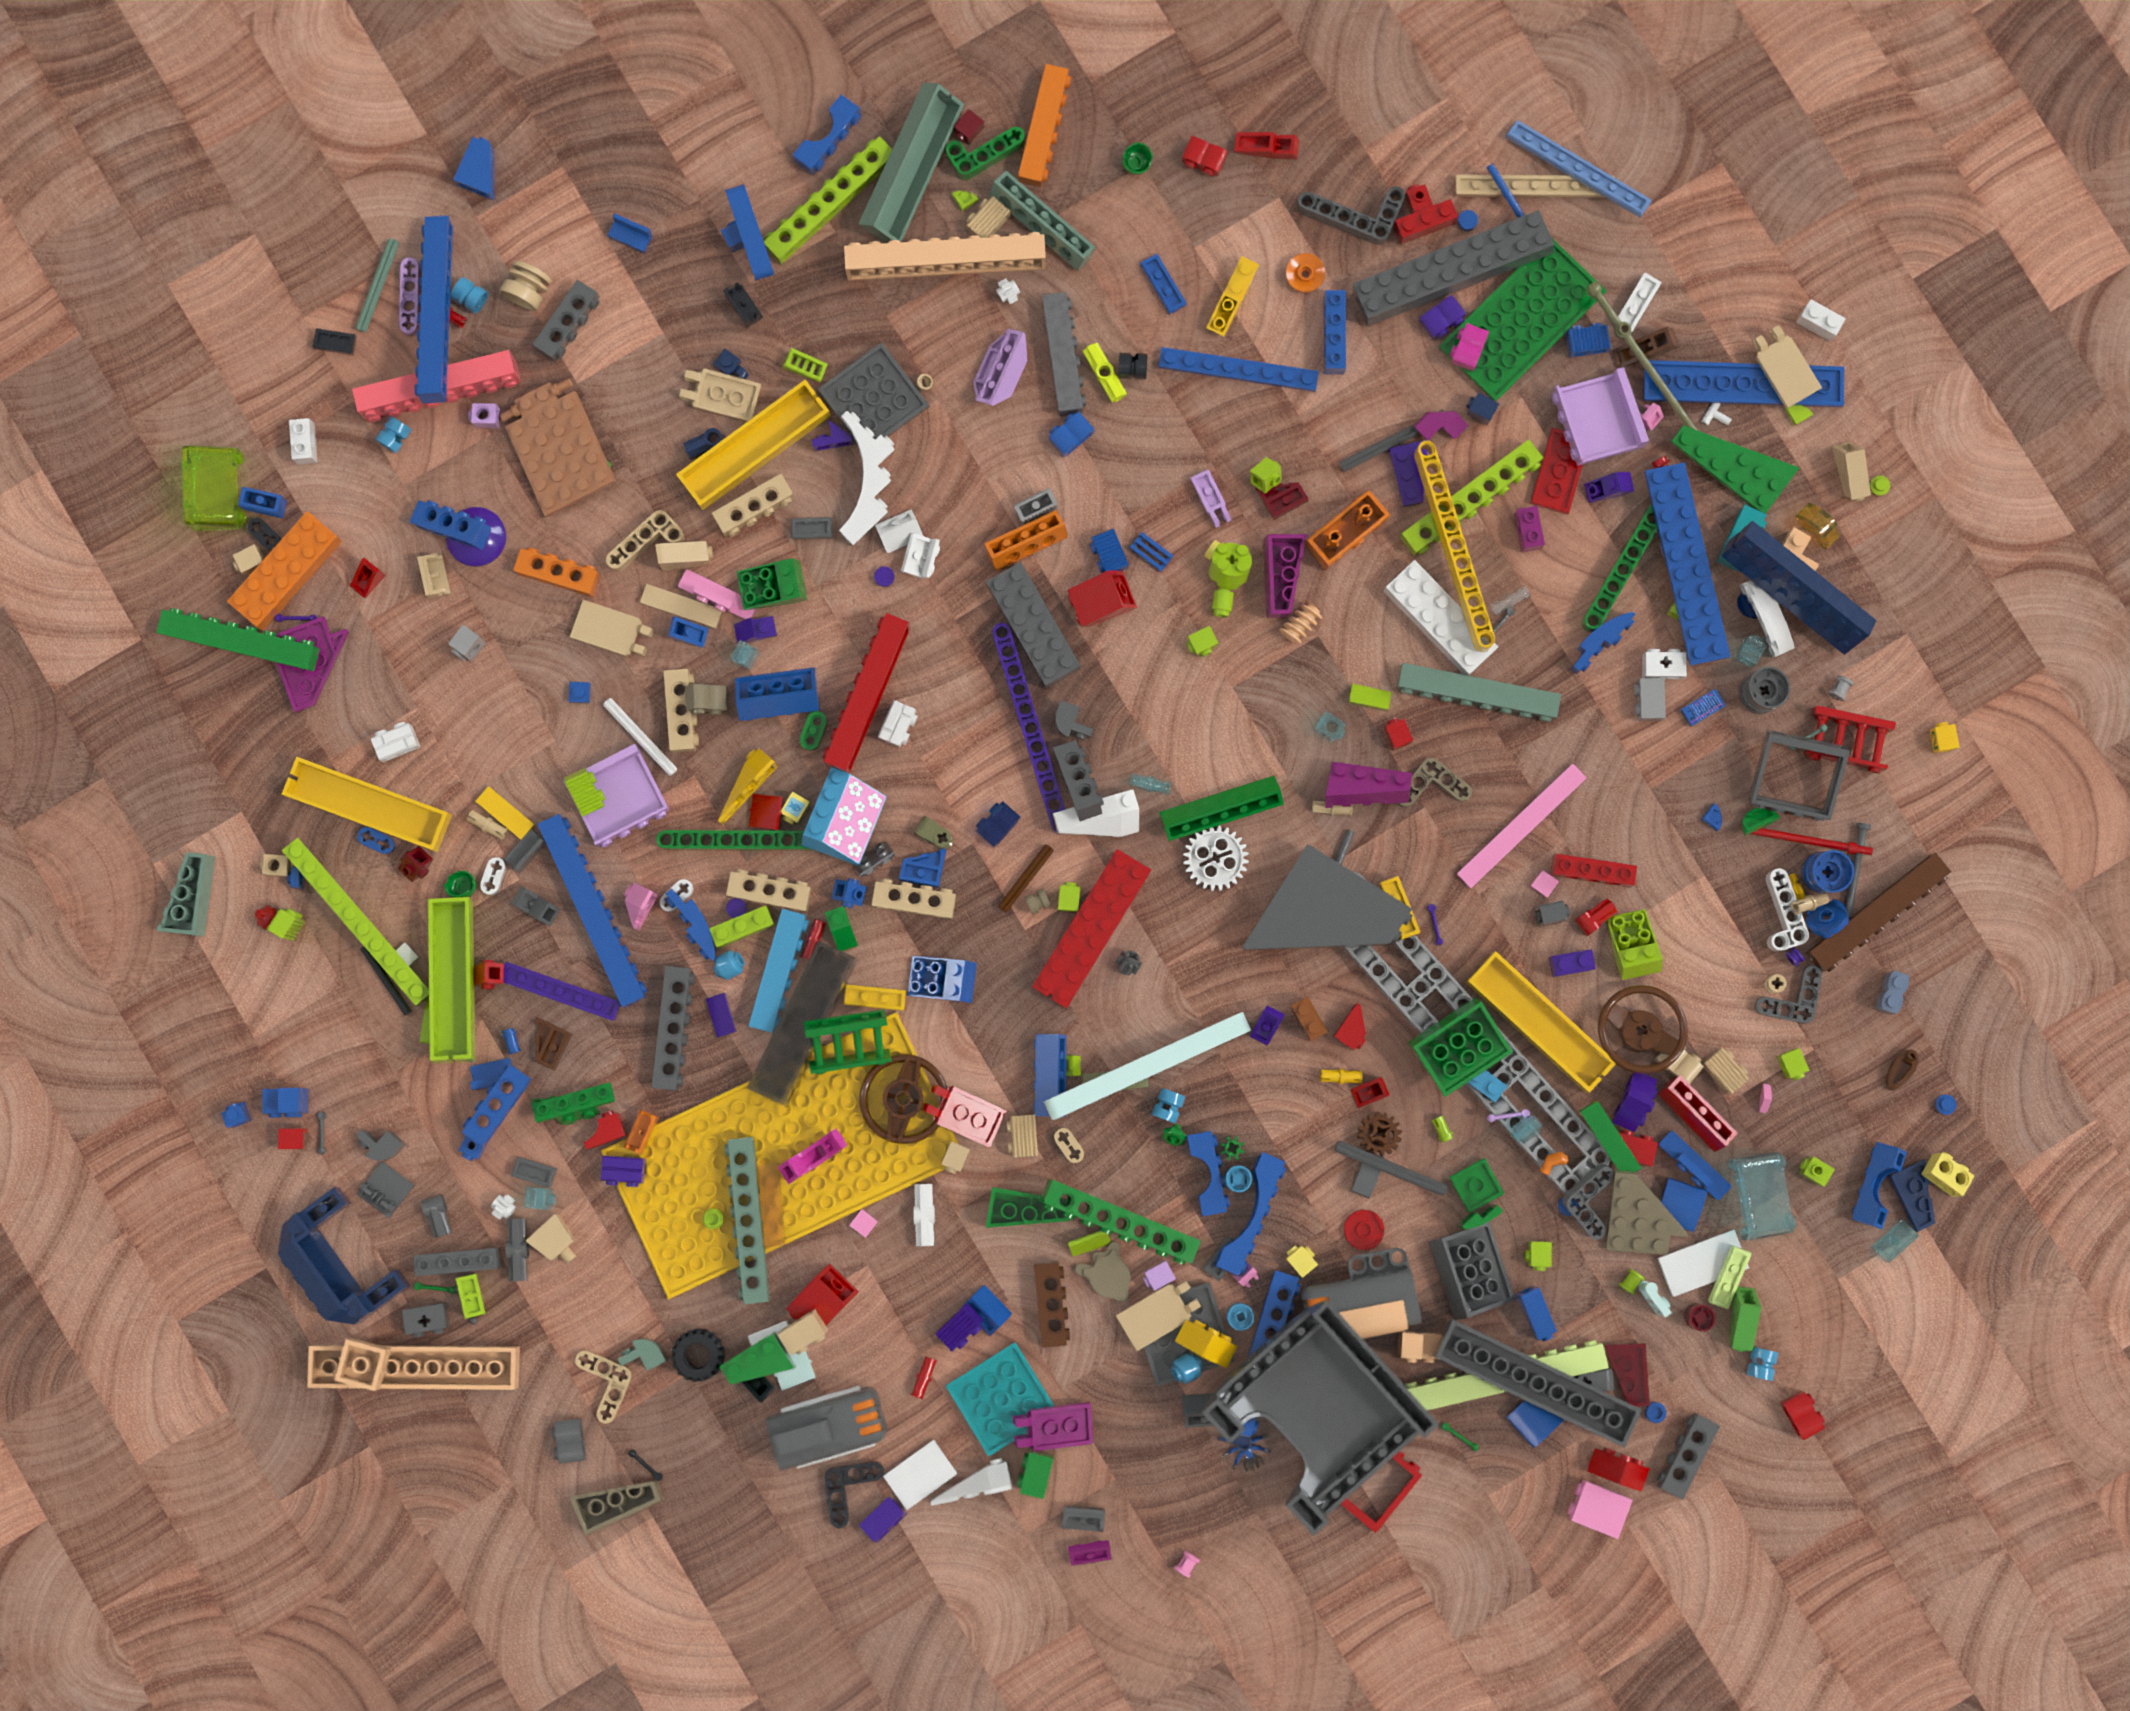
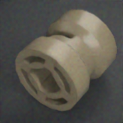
(1037, 901)

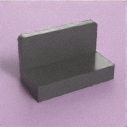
(525, 851)

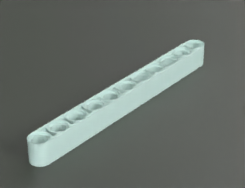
(1147, 1066)

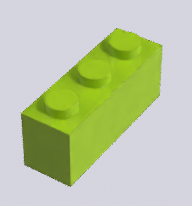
(742, 927)

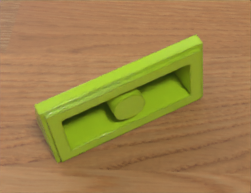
(1369, 697)
(1089, 1243)

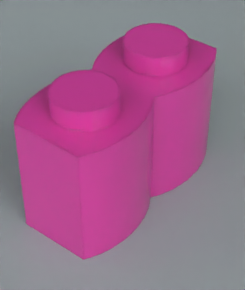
(1470, 346)

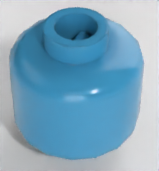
(728, 965)
(1186, 1368)

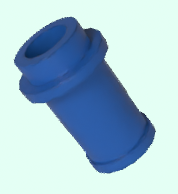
(511, 1041)

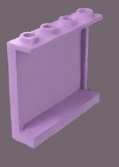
(1600, 417)
(629, 795)

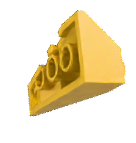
(753, 774)

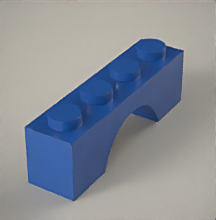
(813, 153)
(1884, 1161)
(1212, 1199)

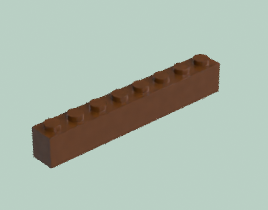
(1879, 911)

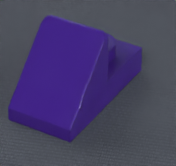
(838, 439)
(757, 629)
(1267, 1025)

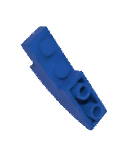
(1605, 634)
(699, 930)

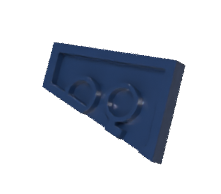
(1914, 1195)

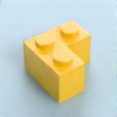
(1206, 1342)

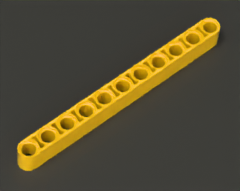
(1452, 555)

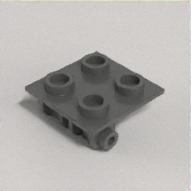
(385, 1189)

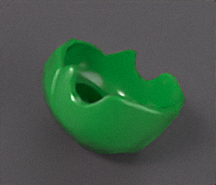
(1137, 158)
(460, 884)

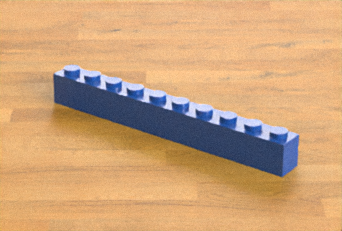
(435, 309)
(592, 910)

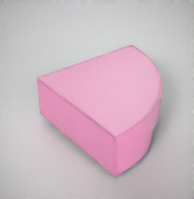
(1765, 1098)

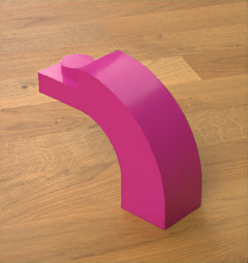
(812, 1156)

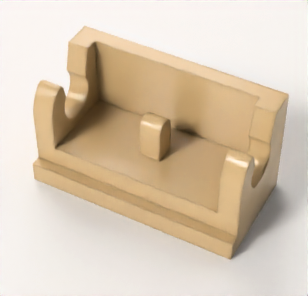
(434, 575)

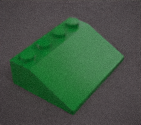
(1460, 1047)

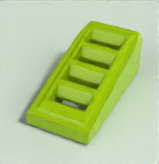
(807, 359)

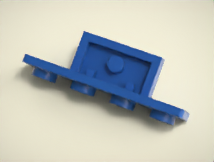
(1694, 1165)

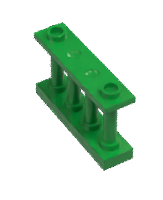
(845, 1023)

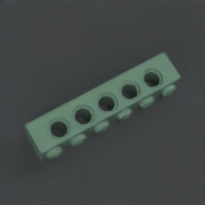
(1042, 219)

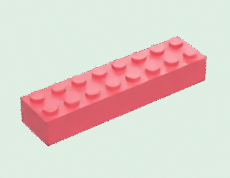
(463, 380)

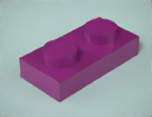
(1089, 1552)

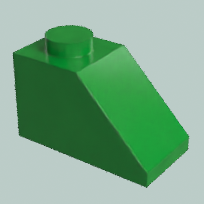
(841, 928)

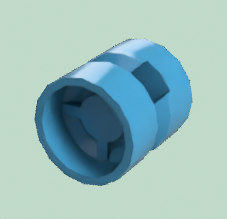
(472, 296)
(393, 434)
(1170, 1098)
(1238, 1178)
(1240, 1316)
(1763, 1371)

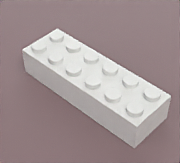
(1437, 617)

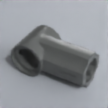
(435, 1210)

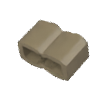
(706, 698)

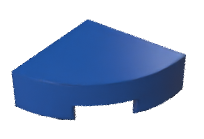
(1713, 817)

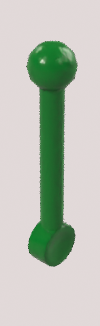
(418, 1286)
(1446, 1427)

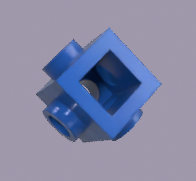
(852, 894)

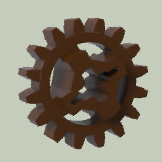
(1375, 1126)

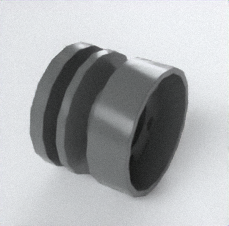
(1774, 686)

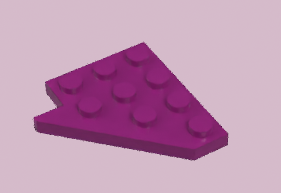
(304, 685)

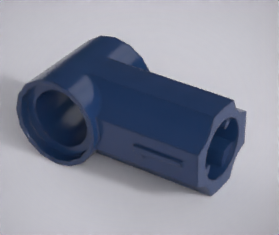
(701, 443)

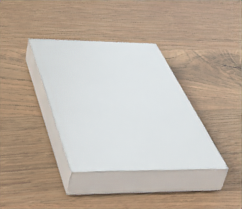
(920, 1474)

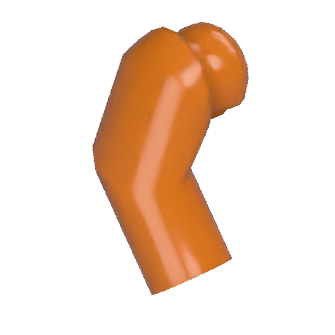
(1553, 1160)

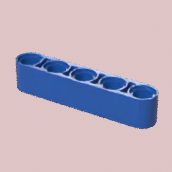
(749, 232)

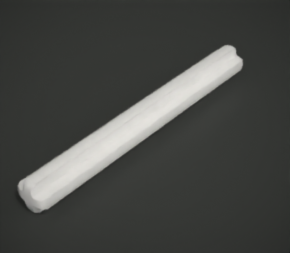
(640, 737)

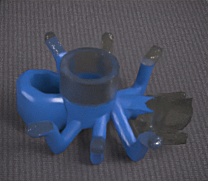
(1244, 1444)

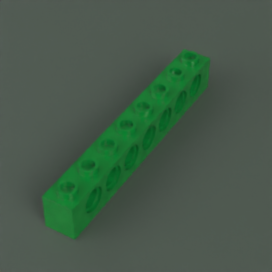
(1187, 1245)

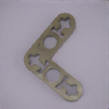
(1429, 776)

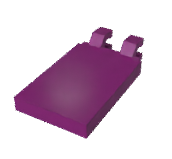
(1055, 1427)

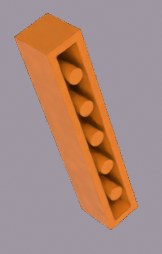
(1043, 125)

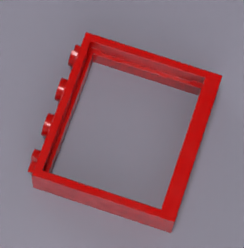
(1376, 1525)

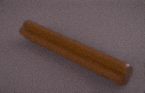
(1025, 878)

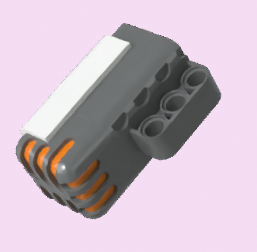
(826, 1427)

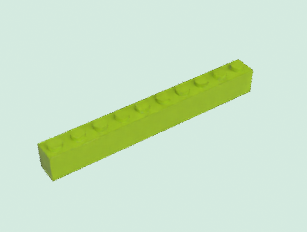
(356, 921)

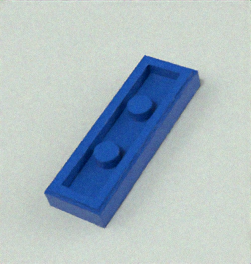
(1163, 284)

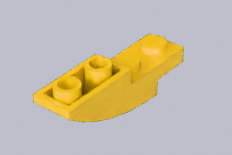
(1233, 296)

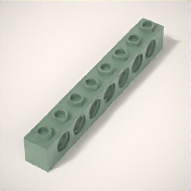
(753, 1209)

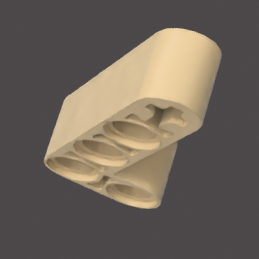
(643, 544)

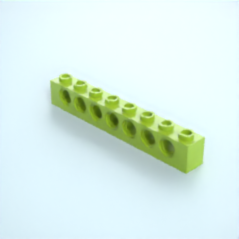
(783, 250)
(1526, 452)

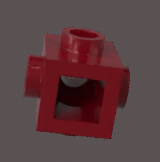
(415, 864)

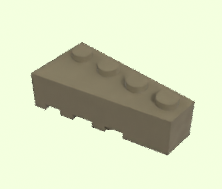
(613, 1505)

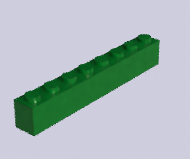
(238, 640)

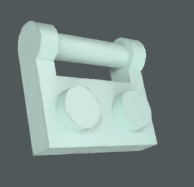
(1657, 1303)

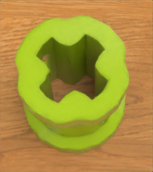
(1631, 1281)

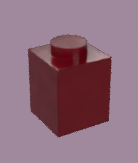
(968, 127)

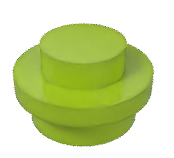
(1879, 485)
(713, 1218)

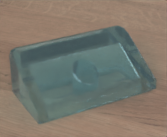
(1895, 1241)

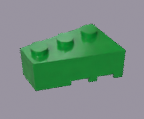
(759, 1360)

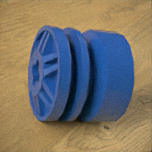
(1839, 870)

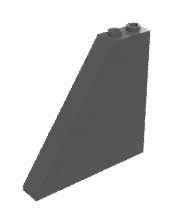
(1327, 908)

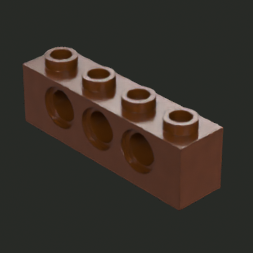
(1049, 1337)

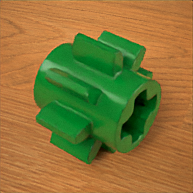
(1237, 1150)

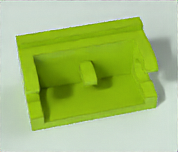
(470, 1296)

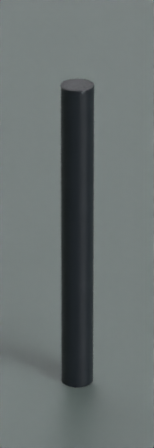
(386, 981)

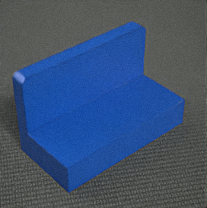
(630, 233)
(487, 1073)
(989, 1309)

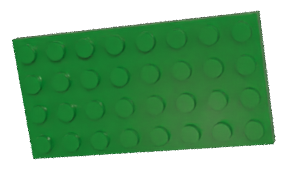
(1526, 319)

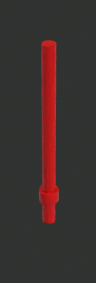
(1850, 847)

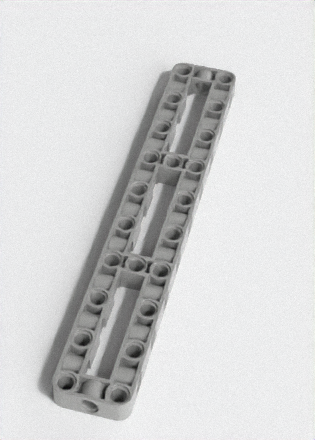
(1528, 1076)

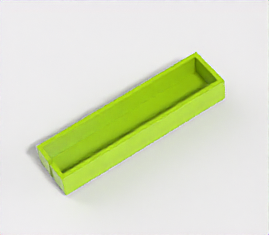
(451, 980)

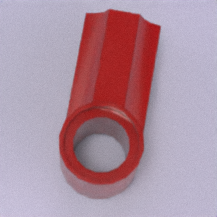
(1593, 918)

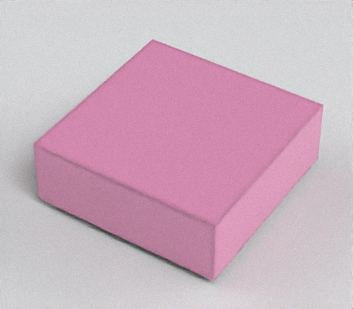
(1544, 884)
(863, 1223)

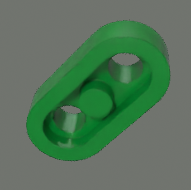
(813, 731)

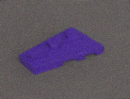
(1407, 473)

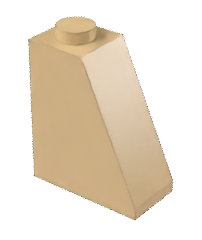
(1852, 470)
(683, 555)

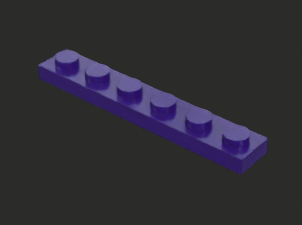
(561, 991)

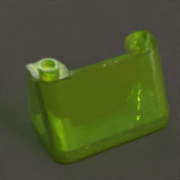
(211, 488)

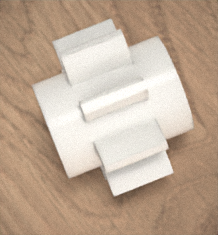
(1008, 291)
(503, 1207)

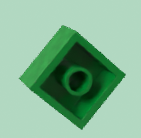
(1036, 1473)

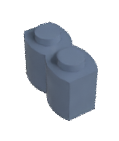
(1893, 988)

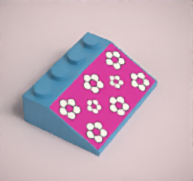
(843, 817)

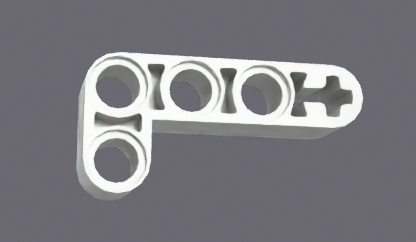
(1782, 909)

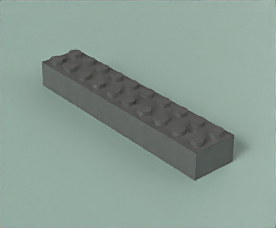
(1453, 268)
(1537, 1382)

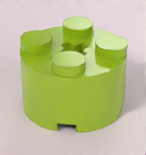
(1230, 565)

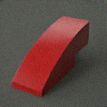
(1267, 145)

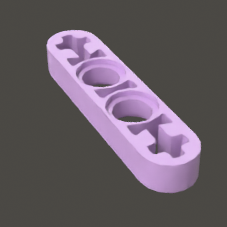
(409, 296)

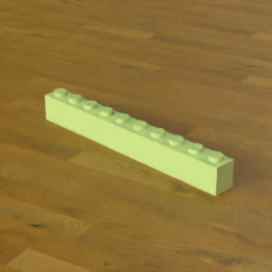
(1467, 1387)

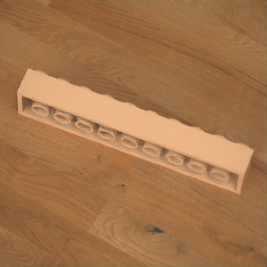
(945, 256)
(427, 1367)

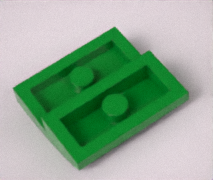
(1474, 1219)

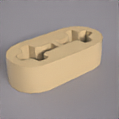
(1064, 1148)

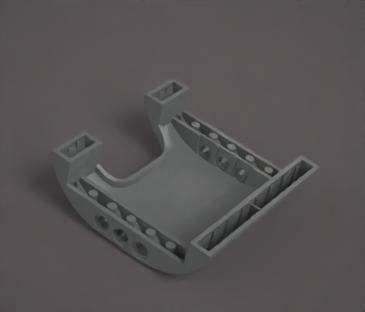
(1328, 1401)

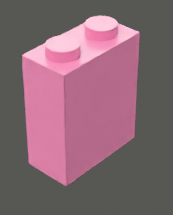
(1599, 1508)

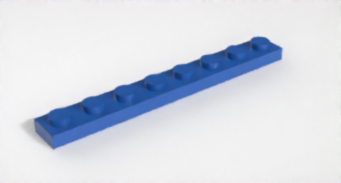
(1238, 369)

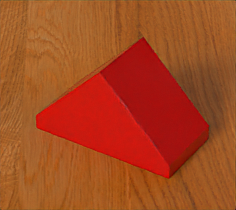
(366, 578)
(1370, 1092)

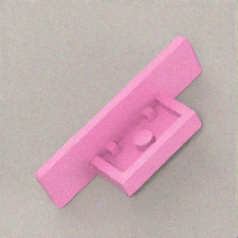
(709, 591)

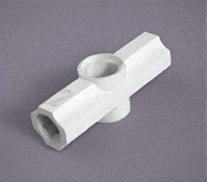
(924, 1215)

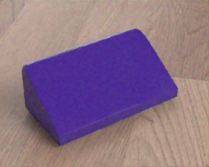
(721, 1015)

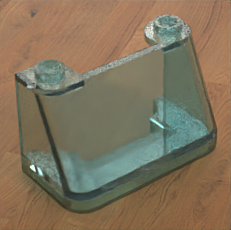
(1763, 1195)

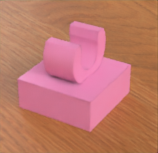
(1652, 416)
(1248, 1274)

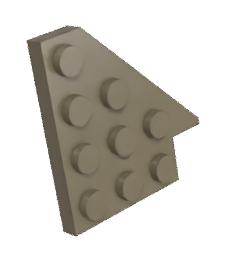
(1638, 1218)

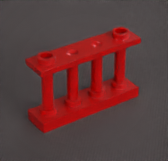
(1862, 724)

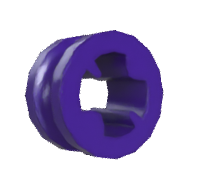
(1794, 957)

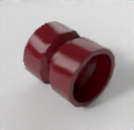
(1699, 1317)

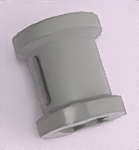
(1840, 688)

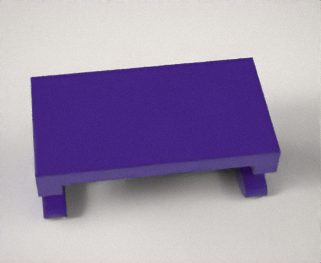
(883, 1519)

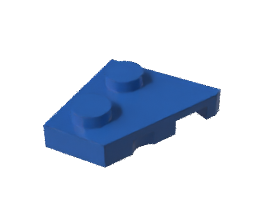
(924, 869)

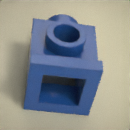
(236, 1115)
(467, 1152)

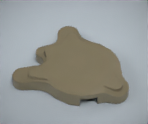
(1108, 1273)

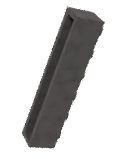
(1062, 353)

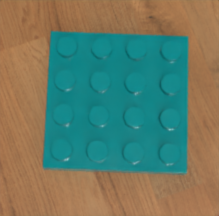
(995, 1393)

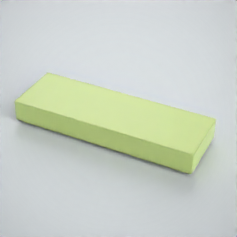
(1729, 1277)

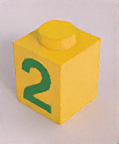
(1944, 737)

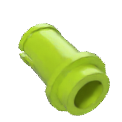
(1442, 1129)

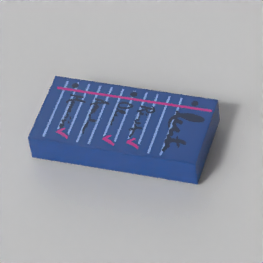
(1703, 707)

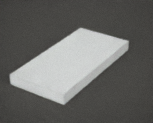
(1697, 1263)

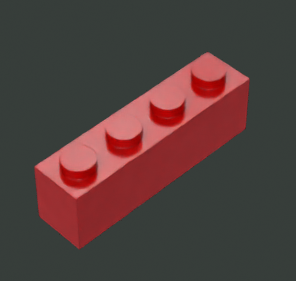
(1697, 1113)

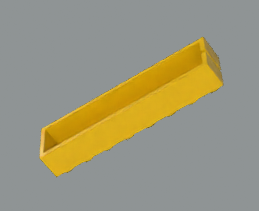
(753, 445)
(367, 804)
(1540, 1022)

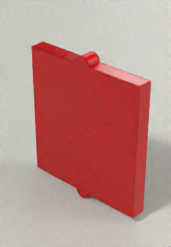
(765, 811)

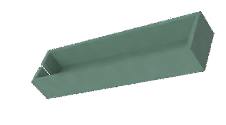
(911, 163)

